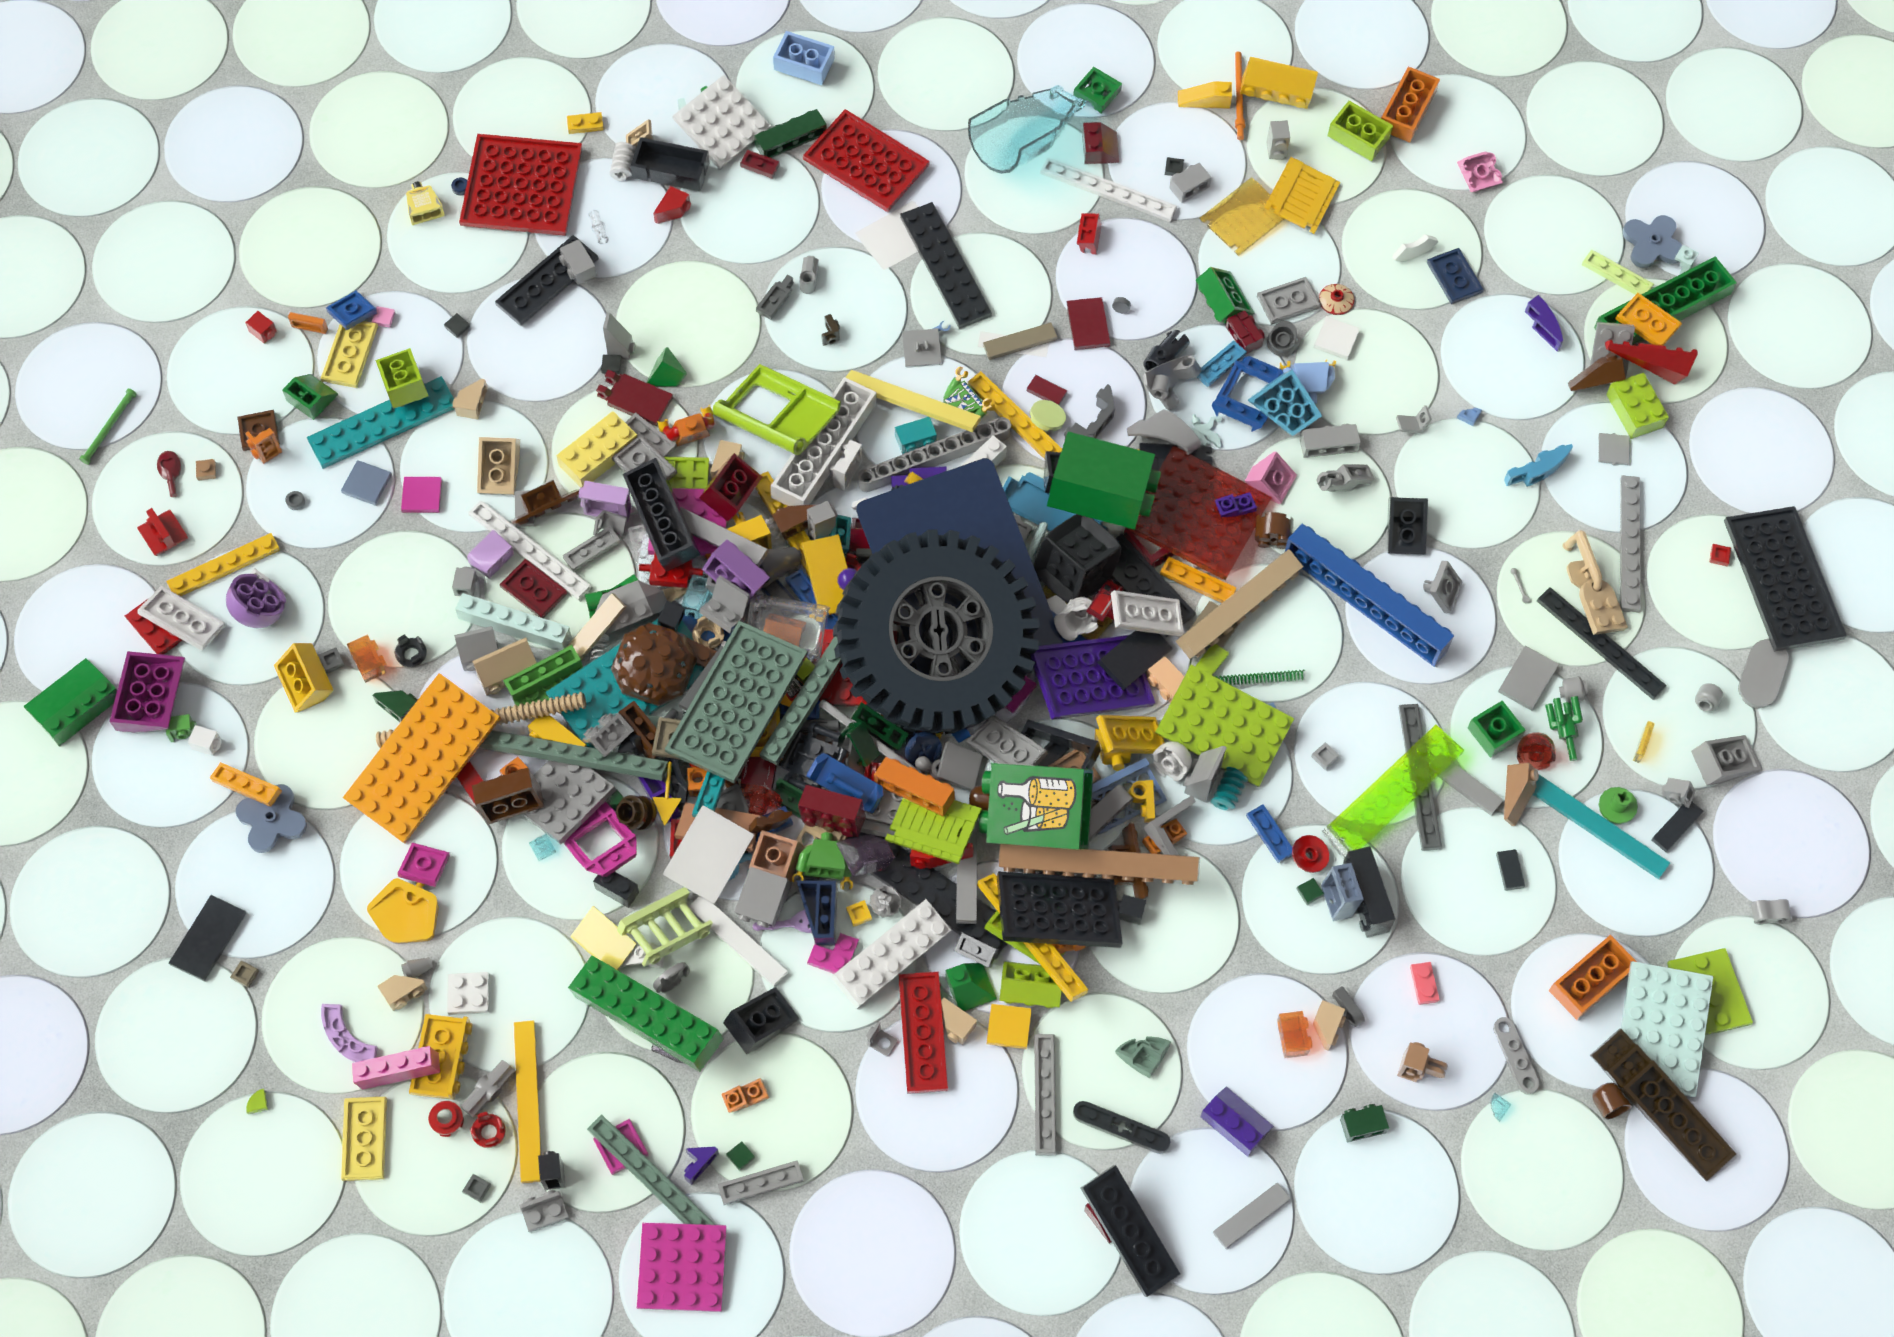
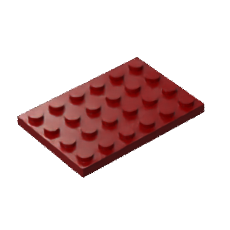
(866, 160)

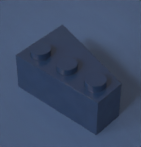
(821, 909)

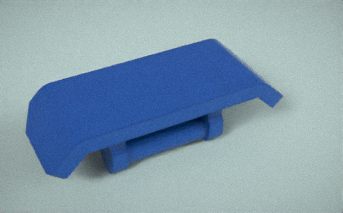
(846, 781)

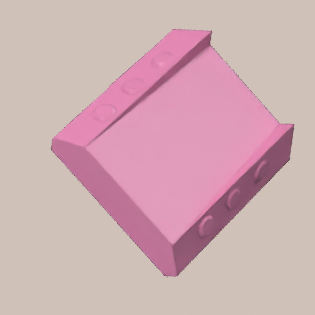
(1480, 171)

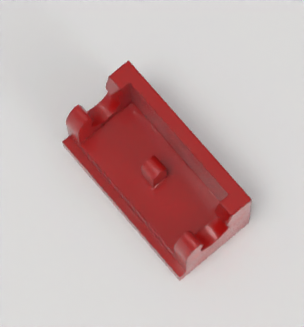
(1089, 232)

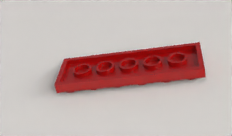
(923, 1032)

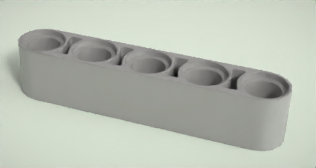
(1108, 809)

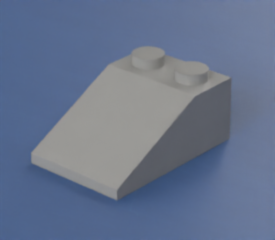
(1725, 759)
(1204, 773)

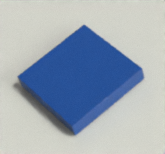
(351, 310)

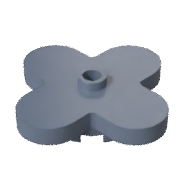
(1652, 241)
(265, 830)

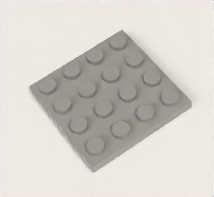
(569, 798)

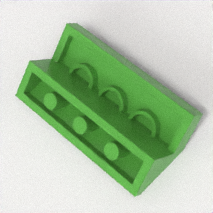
(537, 679)

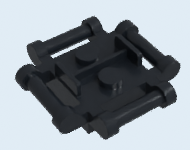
(805, 753)

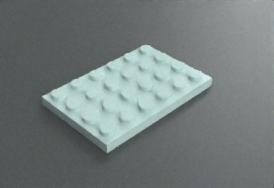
(1668, 1019)

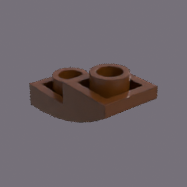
(775, 820)

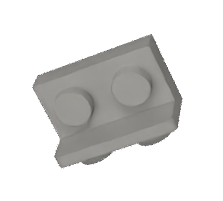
(543, 1210)

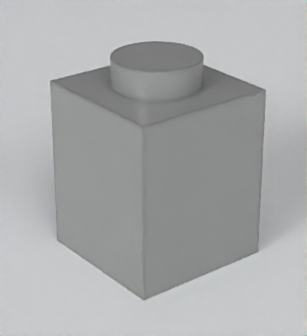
(464, 581)

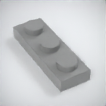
(651, 435)
(591, 548)

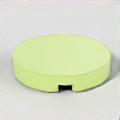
(1047, 415)

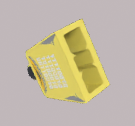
(423, 204)

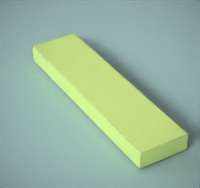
(1616, 273)

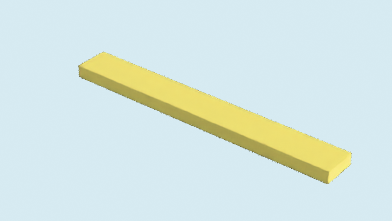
(917, 402)

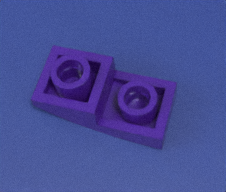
(1235, 506)

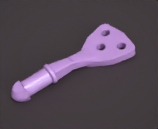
(793, 922)

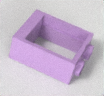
(599, 497)

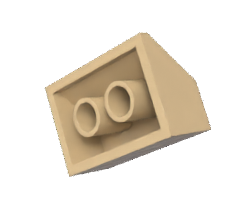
(503, 664)

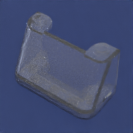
(791, 621)

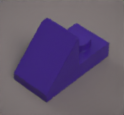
(704, 1157)

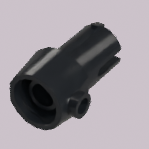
(1168, 350)

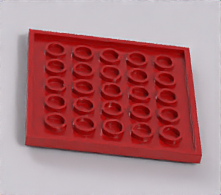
(521, 184)

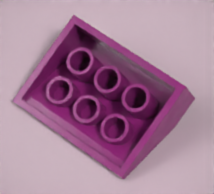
(146, 692)

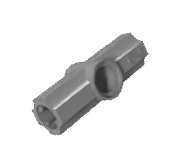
(487, 1088)

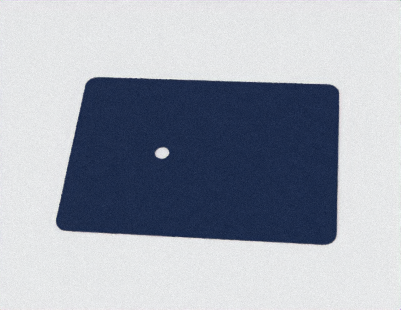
(963, 501)

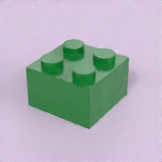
(1496, 729)

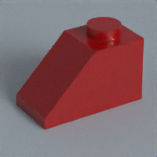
(672, 205)

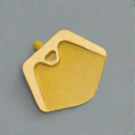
(405, 912)

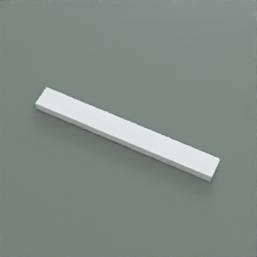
(1108, 189)
(530, 550)

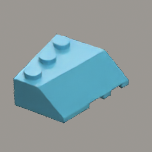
(1286, 403)

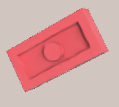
(1424, 983)

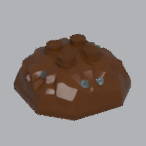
(654, 664)

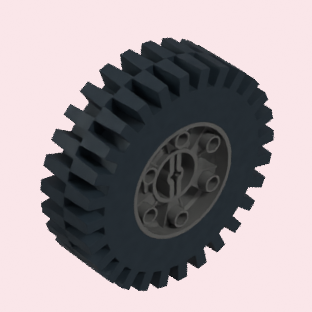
(884, 672)

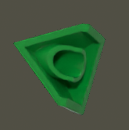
(666, 370)

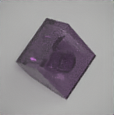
(866, 854)

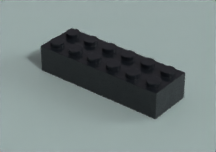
(661, 514)

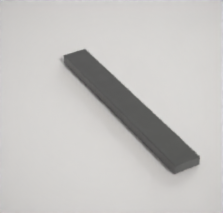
(1423, 803)

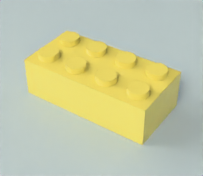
(593, 451)

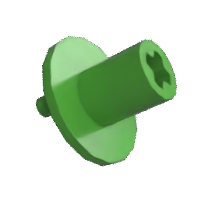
(1618, 805)

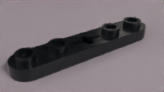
(1102, 1118)

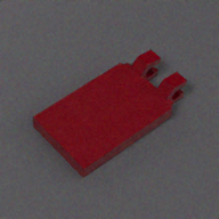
(635, 396)

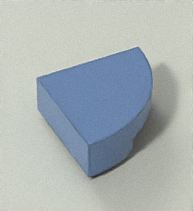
(1469, 416)

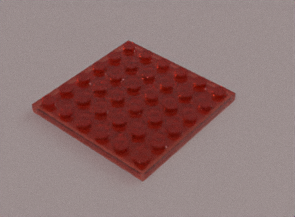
(1187, 517)

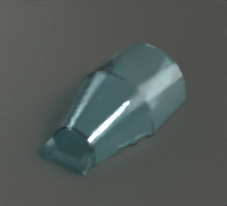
(1021, 128)

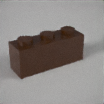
(642, 726)

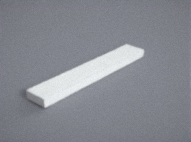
(739, 941)

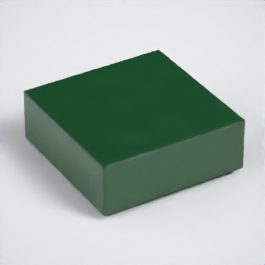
(1309, 891)
(740, 1155)

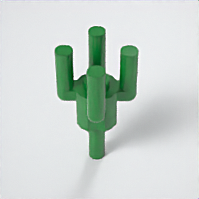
(1565, 723)

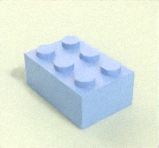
(804, 58)

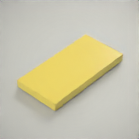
(349, 354)
(364, 1138)

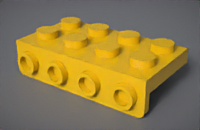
(449, 1039)

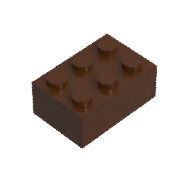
(508, 796)

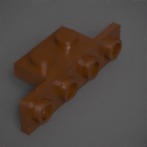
(540, 499)
(1131, 845)

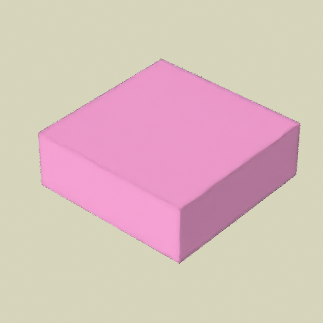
(383, 316)

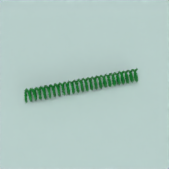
(1264, 675)

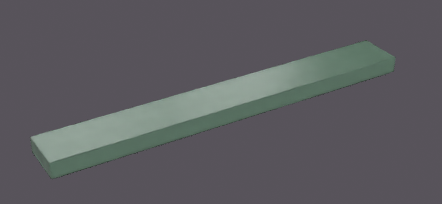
(647, 1173)

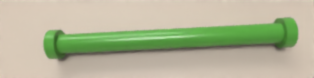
(107, 427)

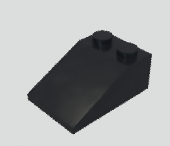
(1407, 525)
(760, 1020)

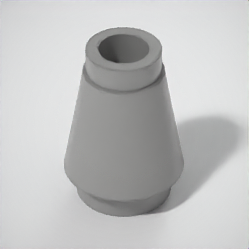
(416, 967)

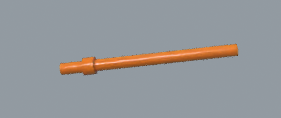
(1240, 121)

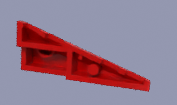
(1657, 359)

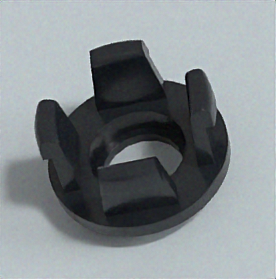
(406, 643)

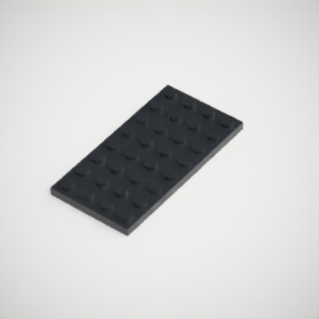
(1784, 578)

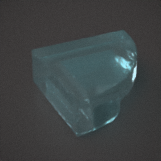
(1499, 1106)

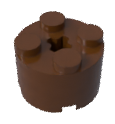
(1273, 530)

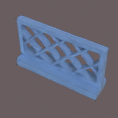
(1121, 777)

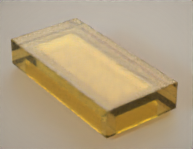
(1643, 741)

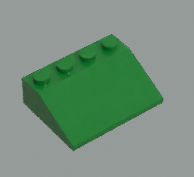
(72, 701)

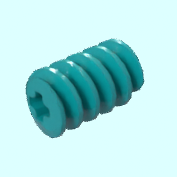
(1228, 788)

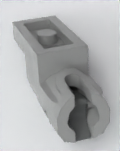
(1345, 477)

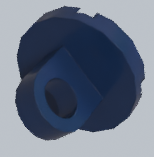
(922, 744)

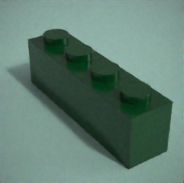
(790, 134)

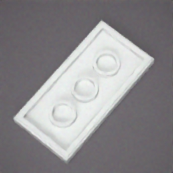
(1147, 613)
(181, 618)

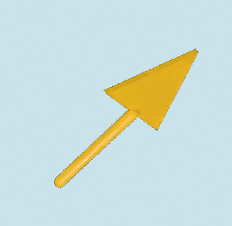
(666, 805)

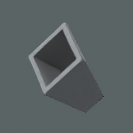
(762, 897)

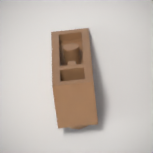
(1519, 788)

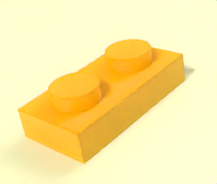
(585, 123)

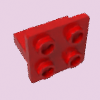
(161, 531)

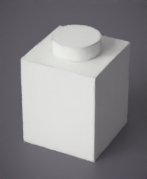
(204, 740)

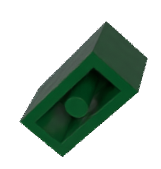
(1364, 1122)

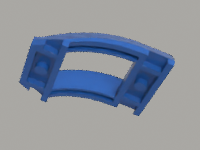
(1236, 409)

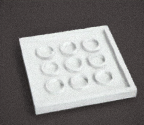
(721, 121)

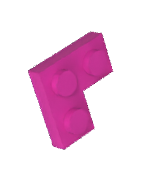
(833, 959)

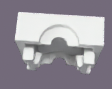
(846, 468)

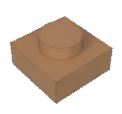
(206, 469)

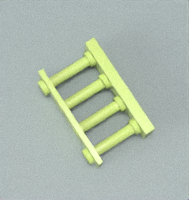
(662, 908)

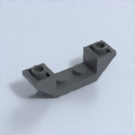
(1106, 404)

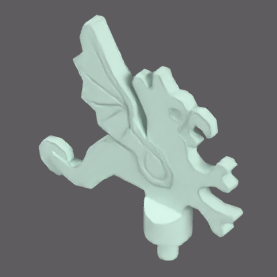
(1205, 431)

